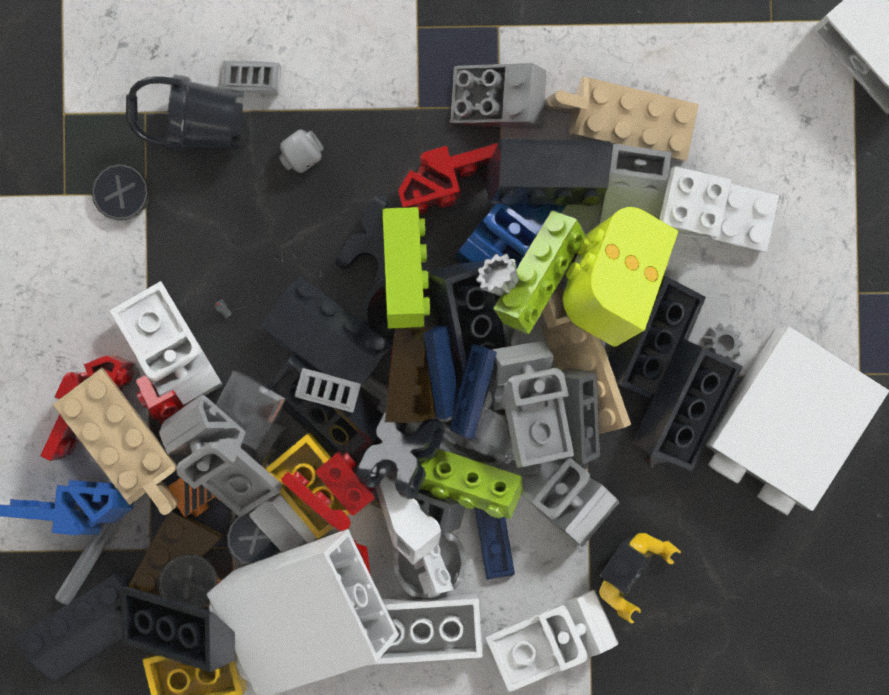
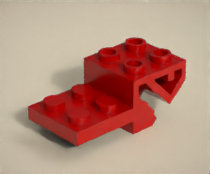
(423, 193)
(62, 438)

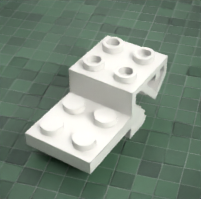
(718, 210)
(165, 345)
(552, 640)

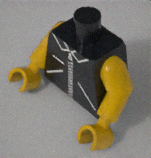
(627, 567)

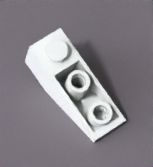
(407, 524)

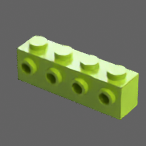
(403, 268)
(540, 272)
(472, 484)

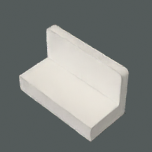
(281, 524)

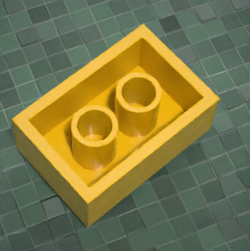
(306, 458)
(176, 678)

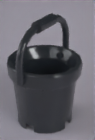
(196, 114)

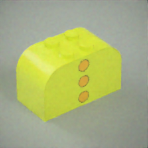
(618, 275)

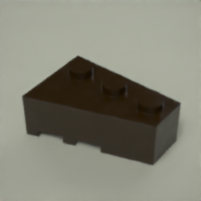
(409, 382)

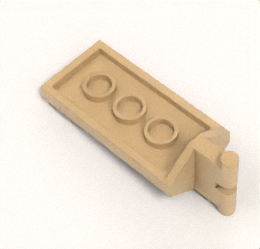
(627, 116)
(584, 351)
(119, 440)

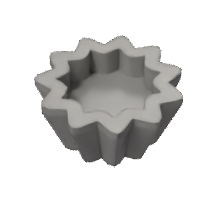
(498, 275)
(723, 341)

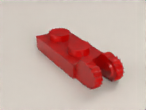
(317, 501)

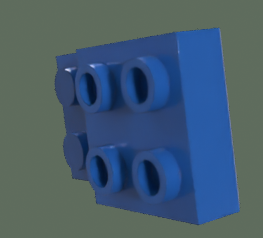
(506, 231)
(75, 509)

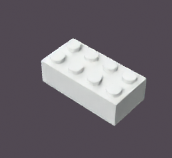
(434, 629)

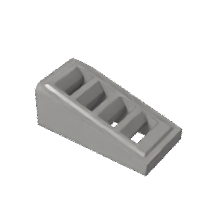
(274, 78)
(303, 383)

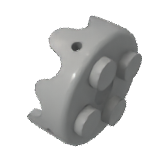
(453, 558)

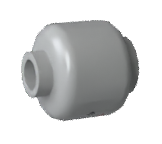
(300, 151)

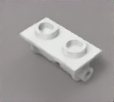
(436, 577)

